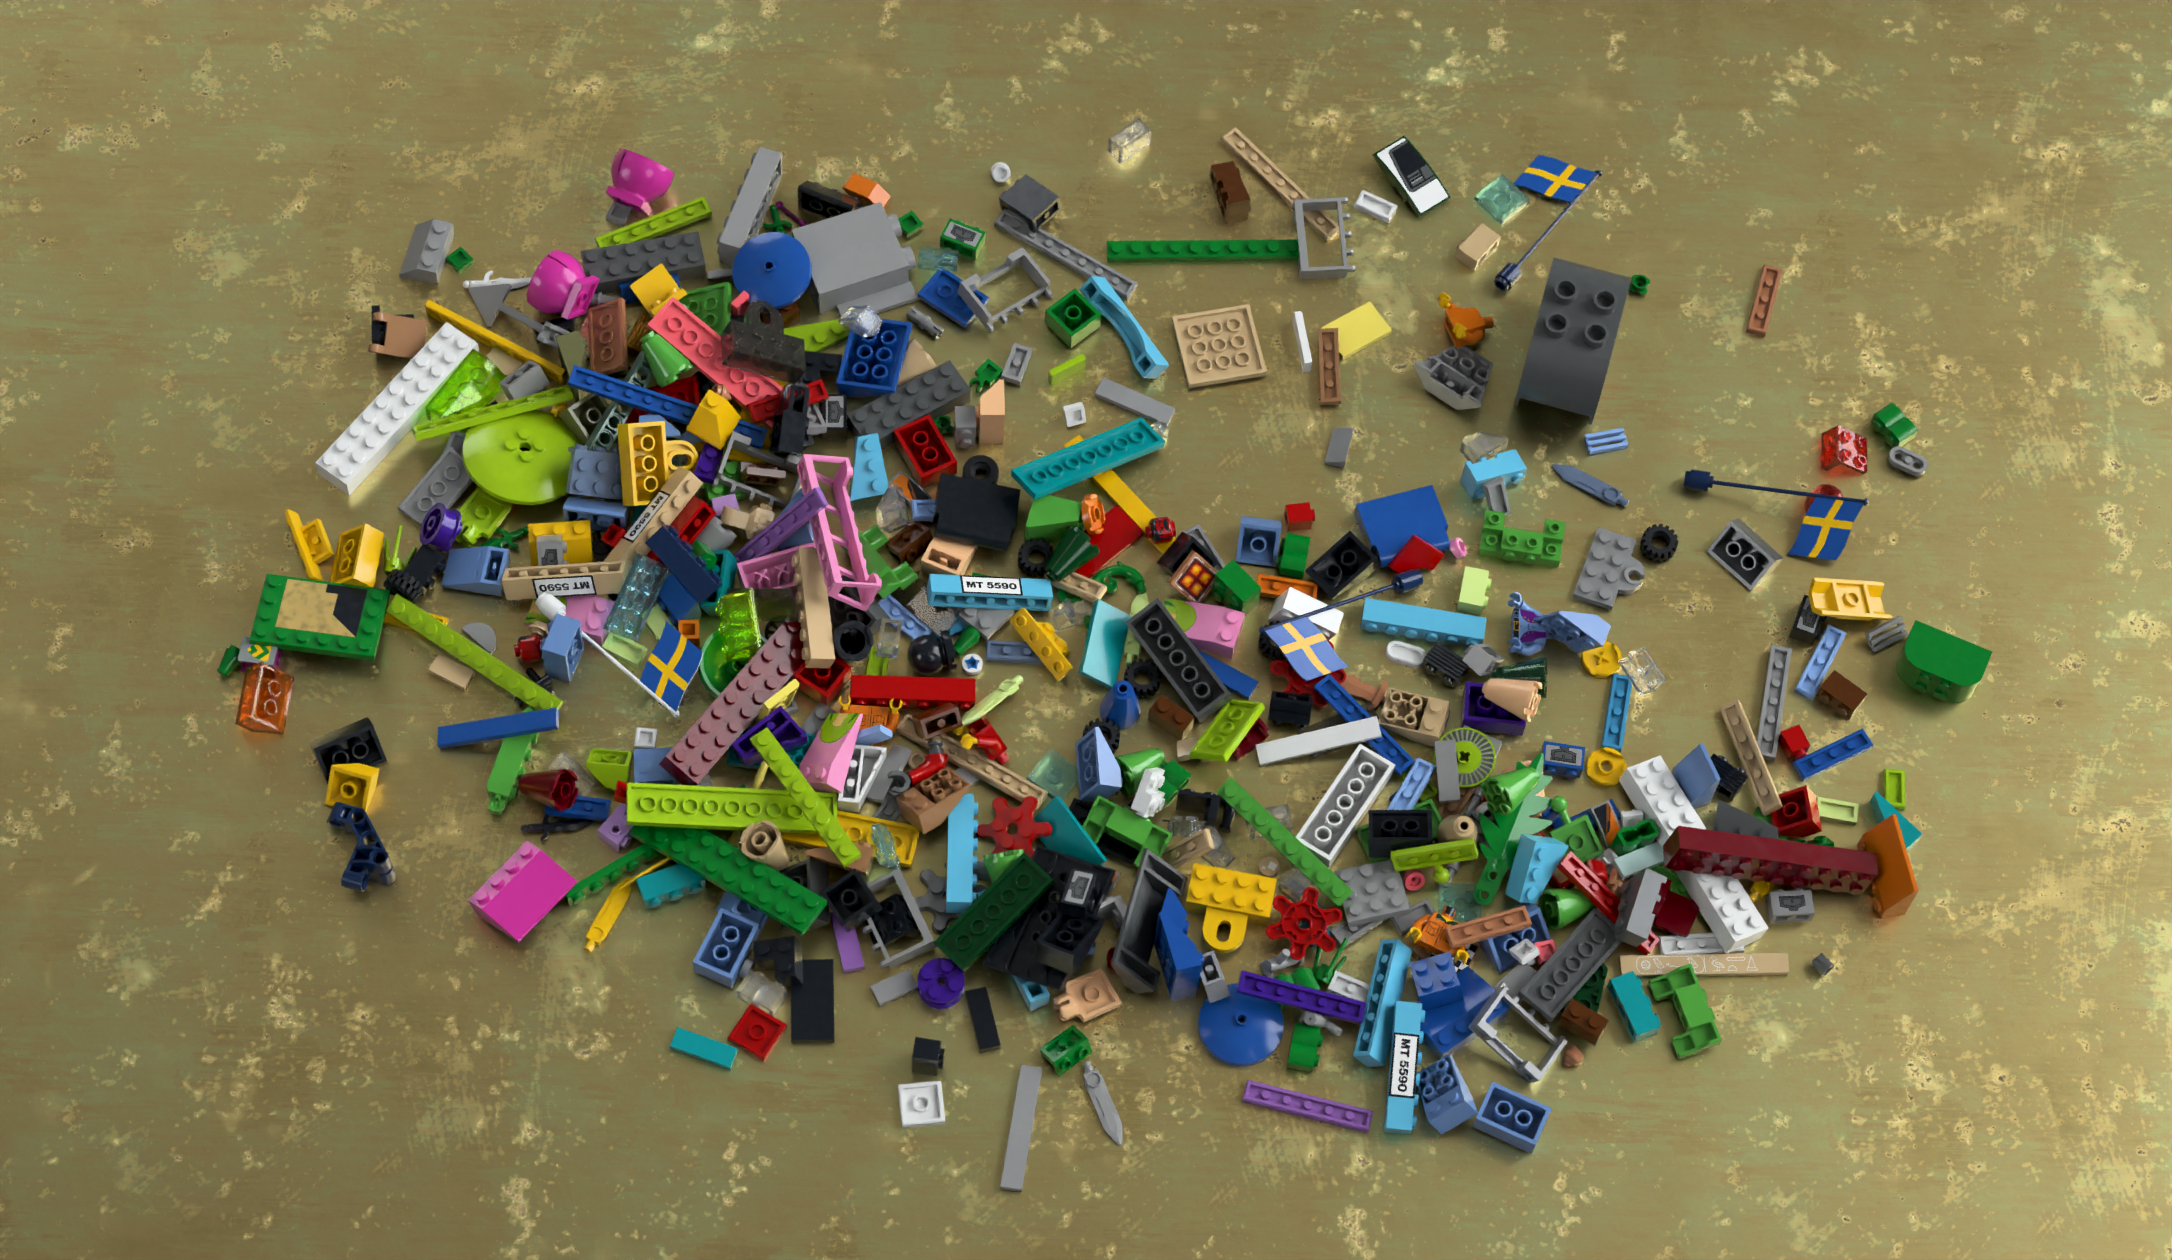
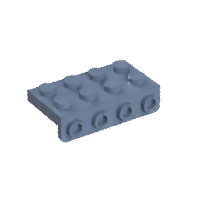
(594, 472)

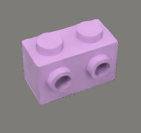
(614, 829)

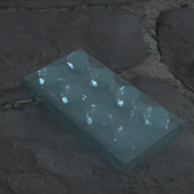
(636, 597)

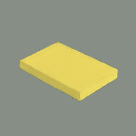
(1359, 329)
(783, 697)

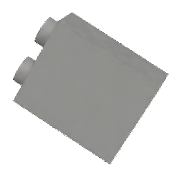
(854, 255)

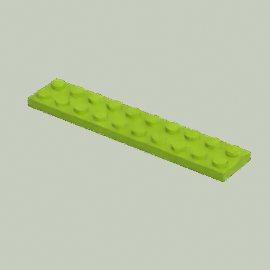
(717, 807)

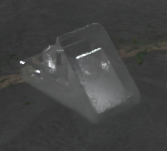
(1069, 615)

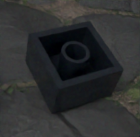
(851, 900)

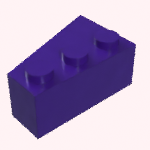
(783, 729)

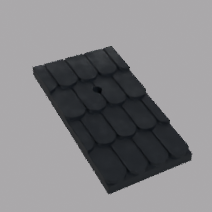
(1015, 948)

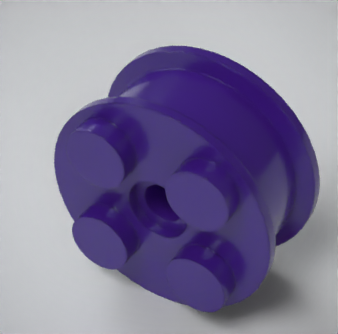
(440, 527)
(940, 971)

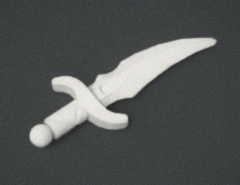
(516, 283)

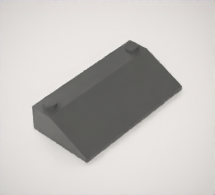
(1140, 922)

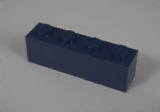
(684, 563)

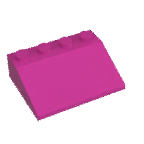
(521, 891)

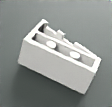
(1295, 603)
(861, 774)

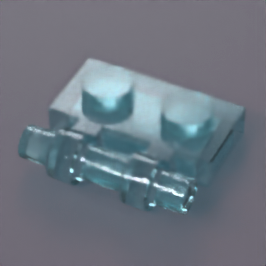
(938, 259)
(885, 847)

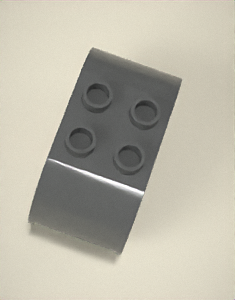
(1573, 337)

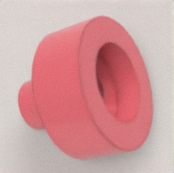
(1413, 879)

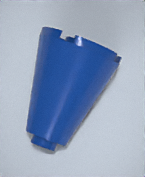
(1121, 705)

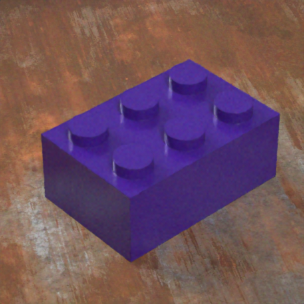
(1485, 715)

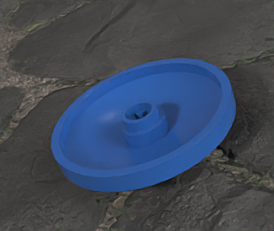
(787, 277)
(1240, 1042)

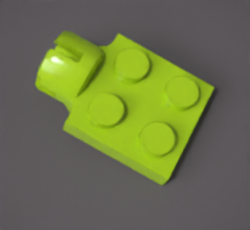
(481, 517)

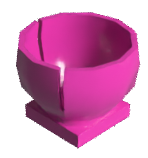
(637, 180)
(561, 286)

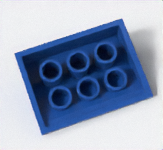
(874, 363)
(1177, 959)
(1447, 1025)

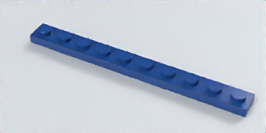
(650, 401)

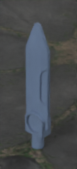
(1590, 484)

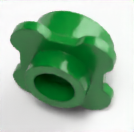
(1642, 280)
(946, 421)

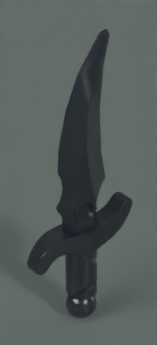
(560, 825)

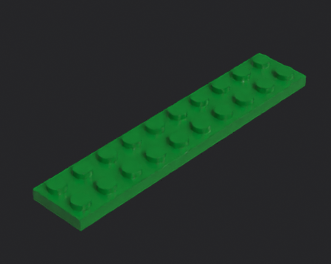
(736, 873)

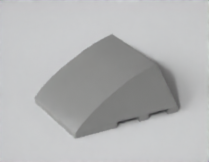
(1456, 376)

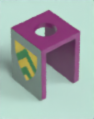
(253, 654)

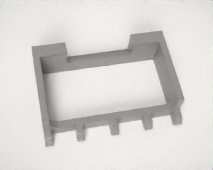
(1017, 258)
(1305, 271)
(741, 443)
(914, 951)
(1487, 1034)

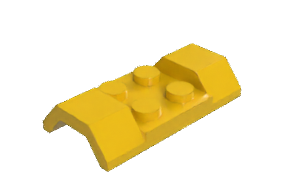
(1847, 599)

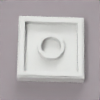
(921, 1104)

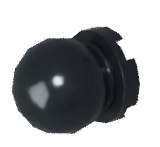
(852, 641)
(930, 654)

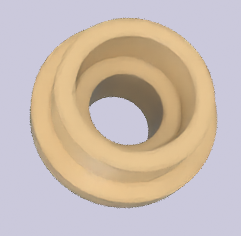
(539, 628)

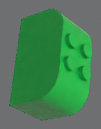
(1941, 663)

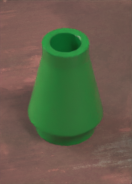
(966, 639)
(229, 661)

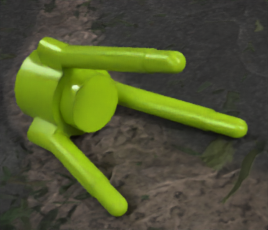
(394, 562)

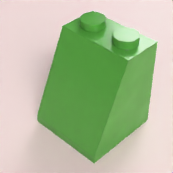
(1051, 517)

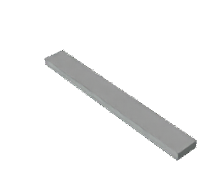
(1064, 253)

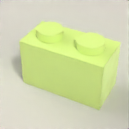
(1472, 590)

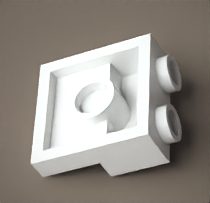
(1148, 797)

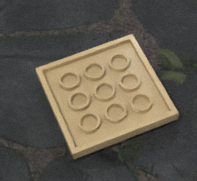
(1219, 346)

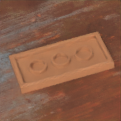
(608, 337)

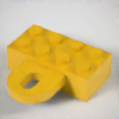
(647, 460)
(1231, 900)

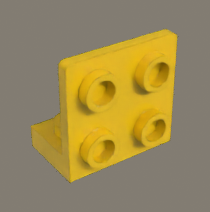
(656, 289)

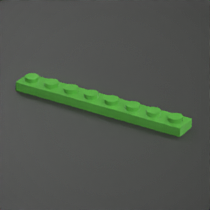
(1284, 842)

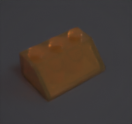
(264, 699)

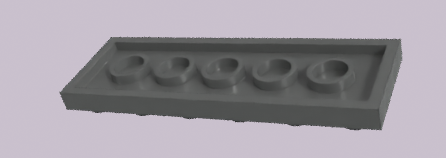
(1571, 965)

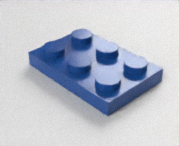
(942, 295)

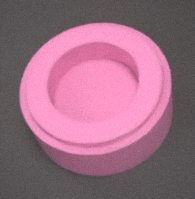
(1458, 548)

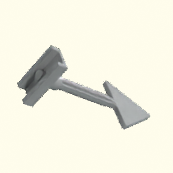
(491, 301)

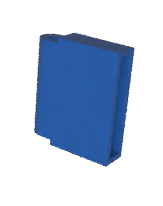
(1393, 520)

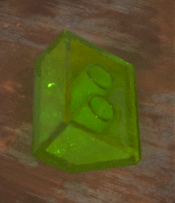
(739, 625)

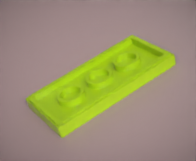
(1227, 730)

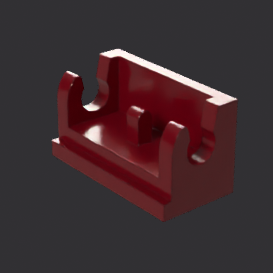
(1256, 735)

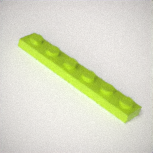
(657, 224)

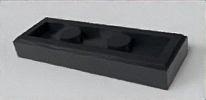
(982, 1019)

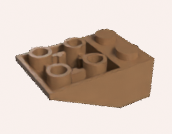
(932, 799)

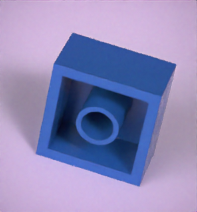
(1436, 981)

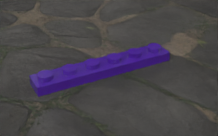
(1300, 997)

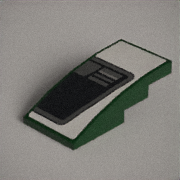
(1411, 176)

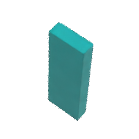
(703, 1048)

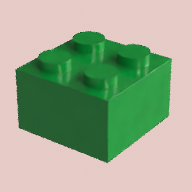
(1072, 318)
(1236, 588)

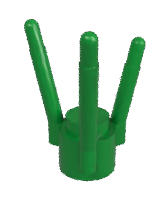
(1325, 973)

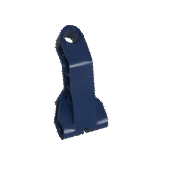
(367, 861)

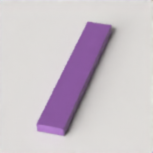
(783, 526)
(1307, 1106)

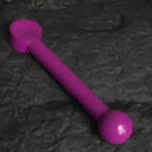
(779, 205)

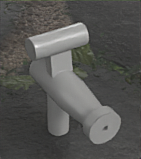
(1282, 961)
(1319, 1021)

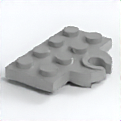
(1608, 570)

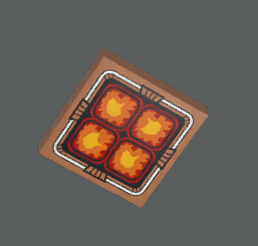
(1193, 578)

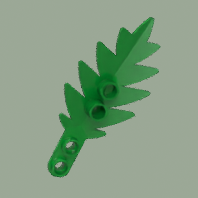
(1505, 837)

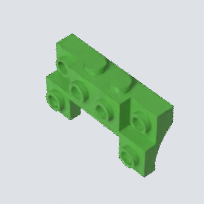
(1521, 544)
(891, 579)
(1125, 827)
(1692, 1010)

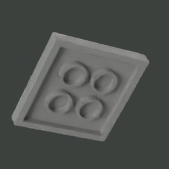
(1376, 893)

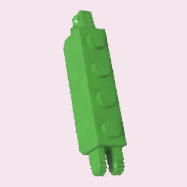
(509, 769)

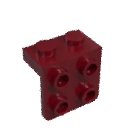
(1674, 911)

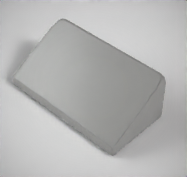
(1339, 447)

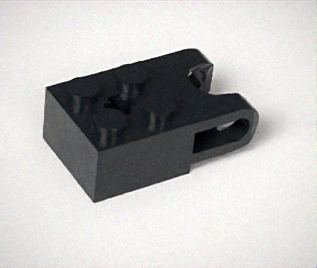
(791, 420)

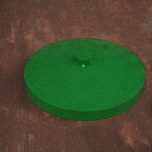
(714, 669)

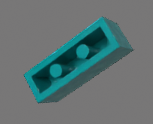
(726, 569)
(668, 885)
(1634, 1006)

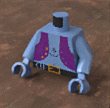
(1526, 634)

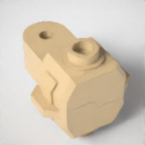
(750, 521)

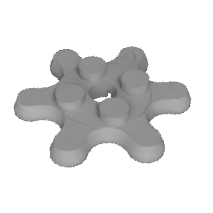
(934, 901)

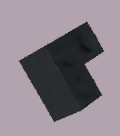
(821, 366)
(784, 956)

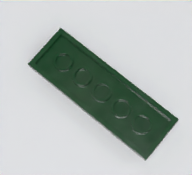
(993, 912)

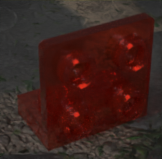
(1843, 448)

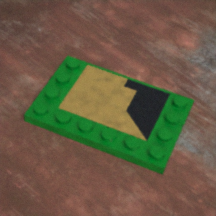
(320, 617)

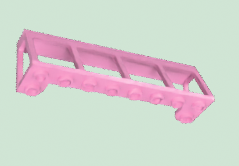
(866, 584)

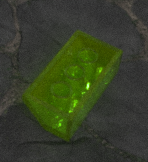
(467, 389)

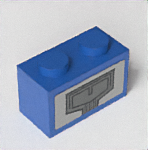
(1563, 759)

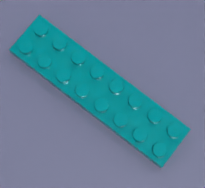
(1087, 458)

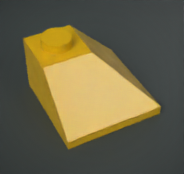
(714, 420)
(351, 785)

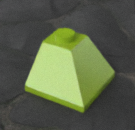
(610, 766)

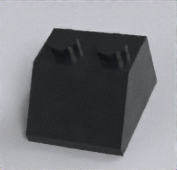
(1180, 550)

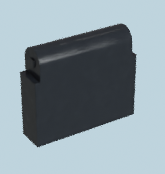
(975, 512)

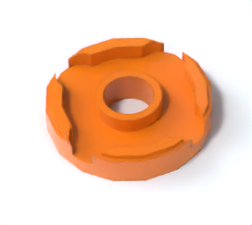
(1092, 514)

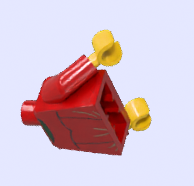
(983, 736)

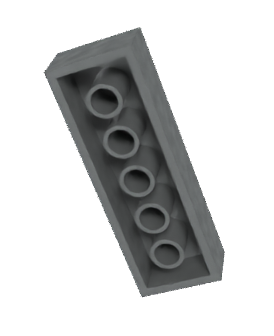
(633, 260)
(931, 393)
(1179, 660)

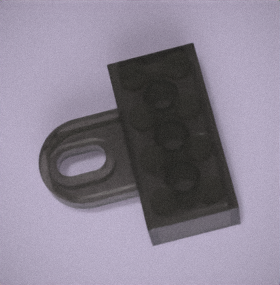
(762, 346)

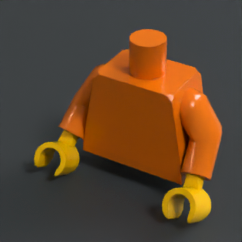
(1463, 324)

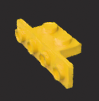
(311, 542)
(1043, 642)

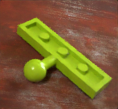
(1435, 856)

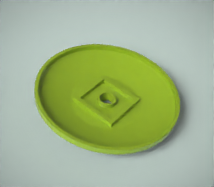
(517, 476)

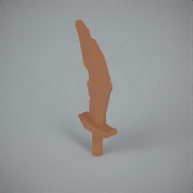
(1365, 691)

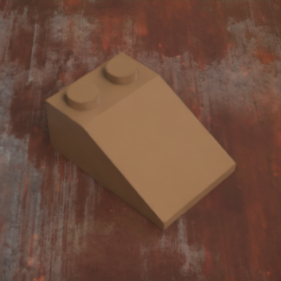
(862, 865)

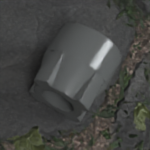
(1822, 964)

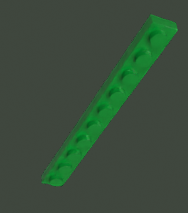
(1202, 250)
(611, 873)

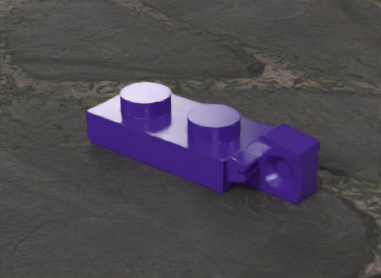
(708, 463)

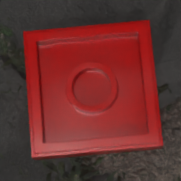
(757, 1032)

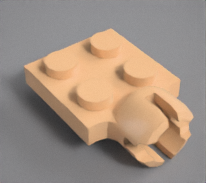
(1086, 997)

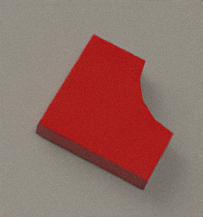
(1416, 555)

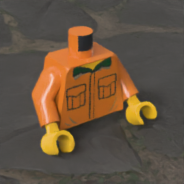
(874, 715)
(1430, 934)

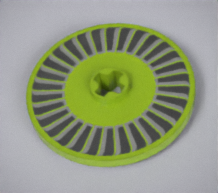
(1480, 759)

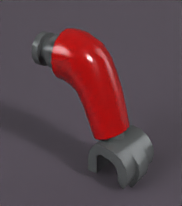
(933, 764)

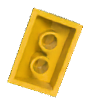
(575, 533)
(357, 556)

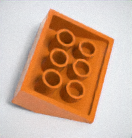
(1895, 884)

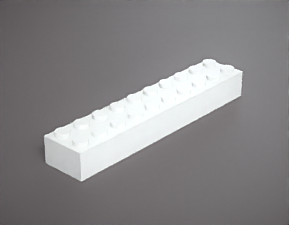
(394, 410)
(1720, 898)

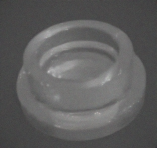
(1161, 428)

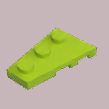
(819, 335)

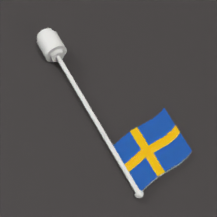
(667, 668)

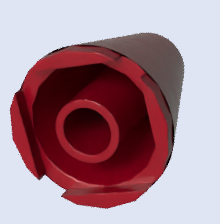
(551, 788)

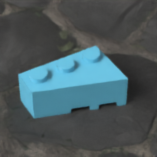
(1504, 465)
(868, 468)
(1533, 867)

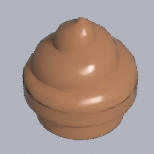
(722, 391)
(1572, 1056)

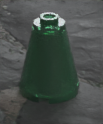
(1528, 670)

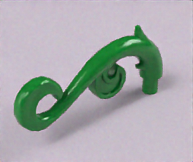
(1120, 569)

